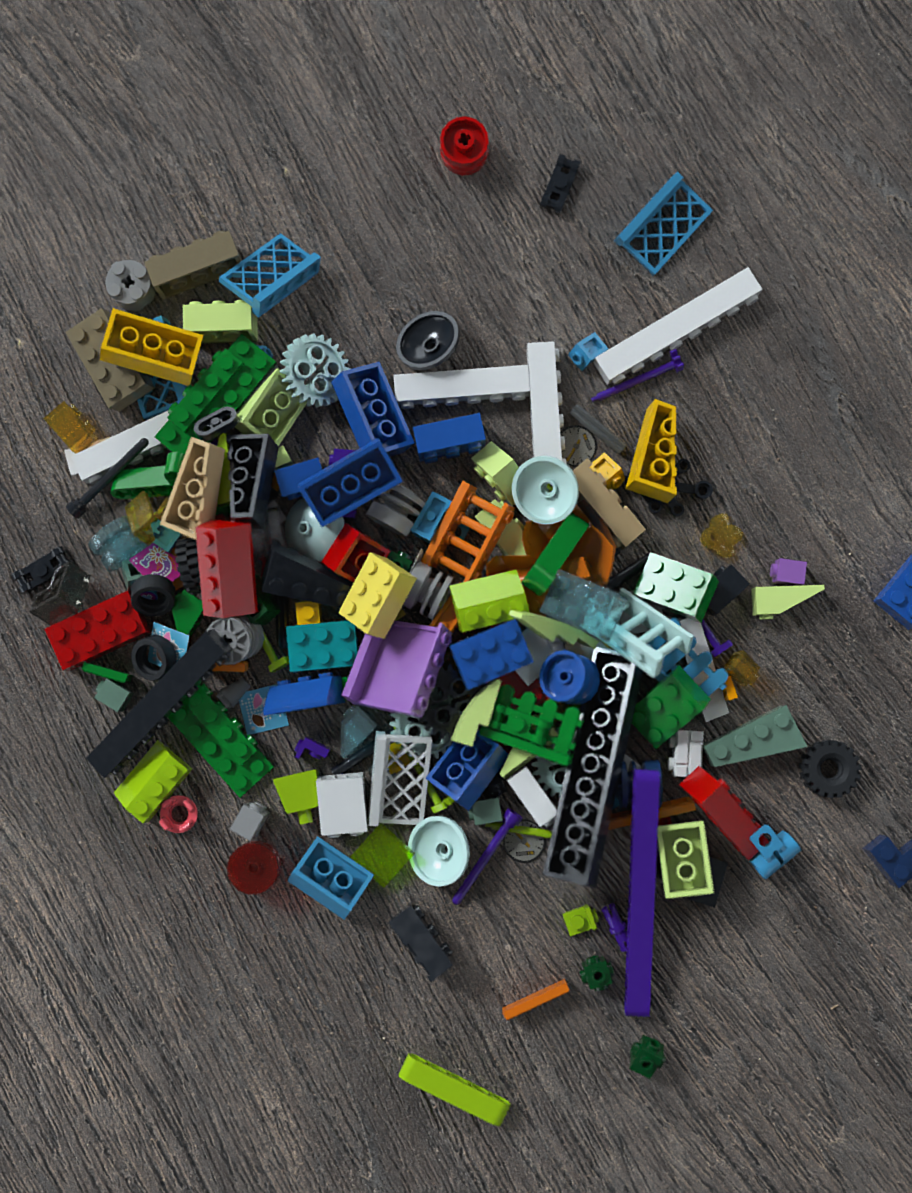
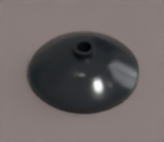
(428, 340)

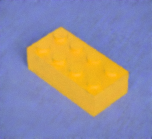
(150, 347)

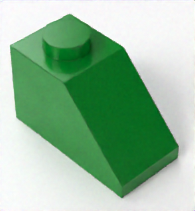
(187, 613)

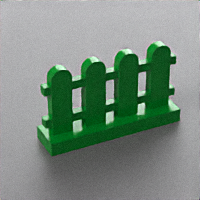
(527, 704)

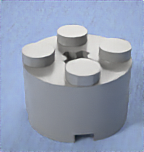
(123, 275)

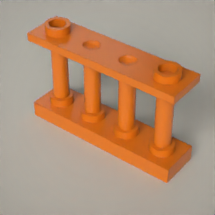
(455, 516)

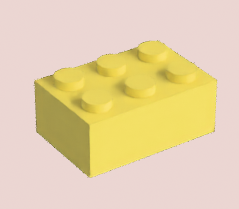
(377, 595)

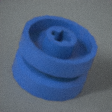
(569, 677)

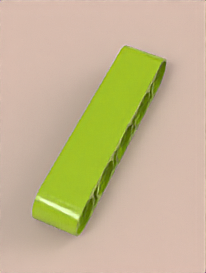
(454, 1089)

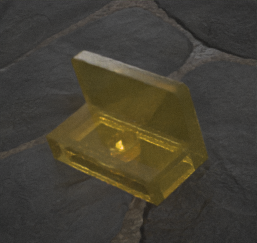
(140, 517)

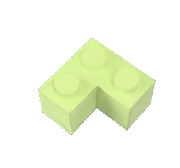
(497, 469)

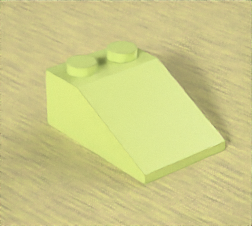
(270, 409)

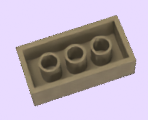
(193, 264)
(115, 383)

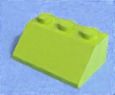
(488, 600)
(152, 782)

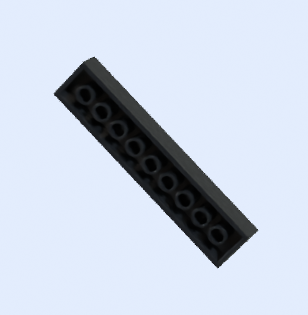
(594, 773)

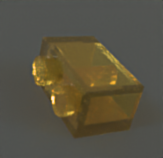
(71, 428)

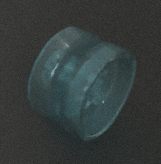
(116, 544)

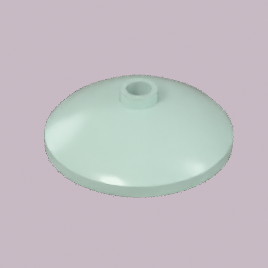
(533, 496)
(316, 539)
(430, 857)

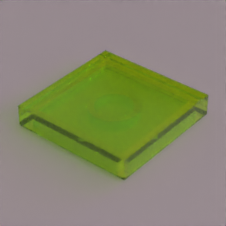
(382, 854)

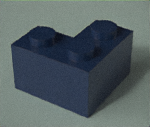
(892, 862)

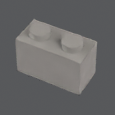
(250, 820)

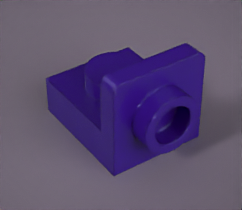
(316, 749)

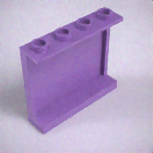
(398, 670)

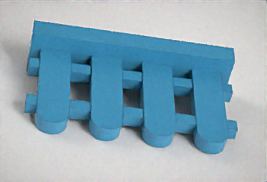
(696, 666)

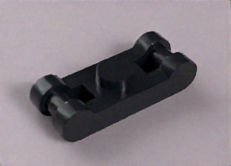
(560, 183)
(41, 570)

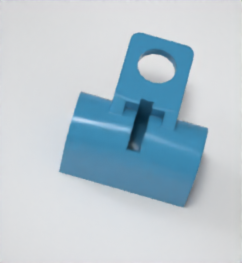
(431, 517)
(775, 853)

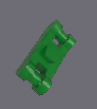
(519, 723)

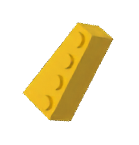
(654, 459)

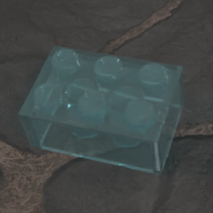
(583, 605)

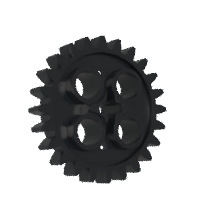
(445, 682)

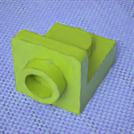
(580, 920)

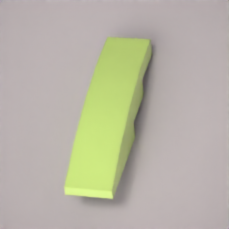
(550, 629)

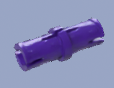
(616, 925)

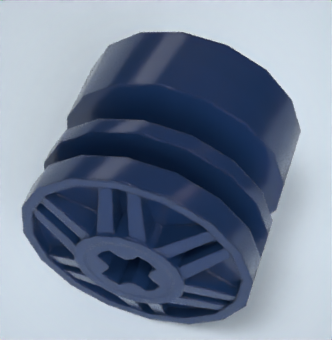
(625, 784)

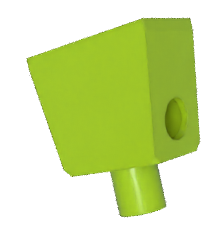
(299, 793)

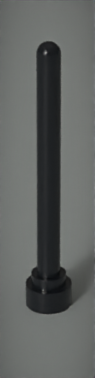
(78, 506)

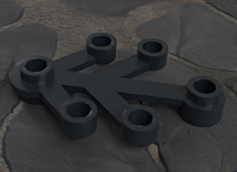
(681, 487)

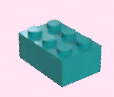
(322, 646)

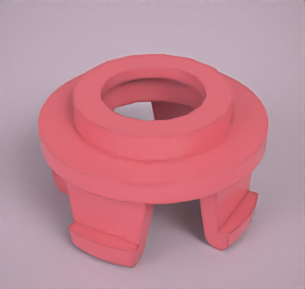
(166, 819)

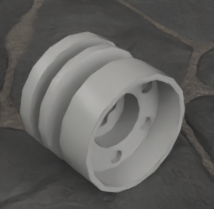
(395, 509)
(428, 590)
(246, 637)

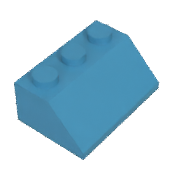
(330, 877)

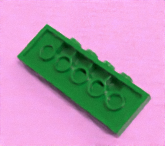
(224, 384)
(221, 741)

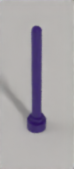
(509, 821)

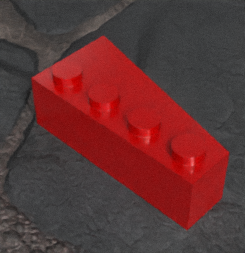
(723, 810)

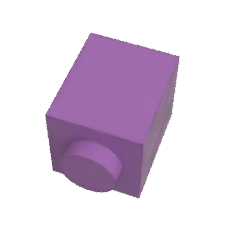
(788, 572)

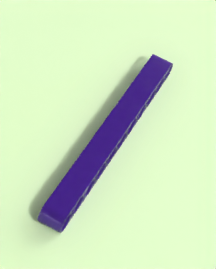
(641, 892)

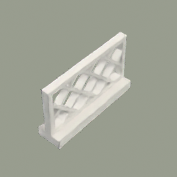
(380, 774)

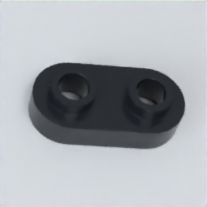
(216, 423)

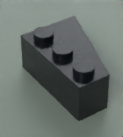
(422, 941)

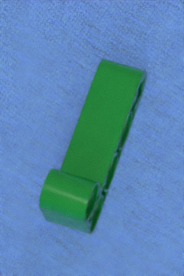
(153, 480)
(555, 554)

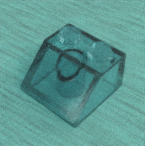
(355, 729)

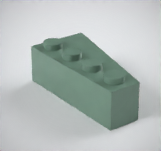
(759, 737)

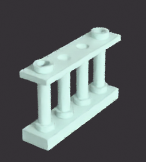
(636, 648)

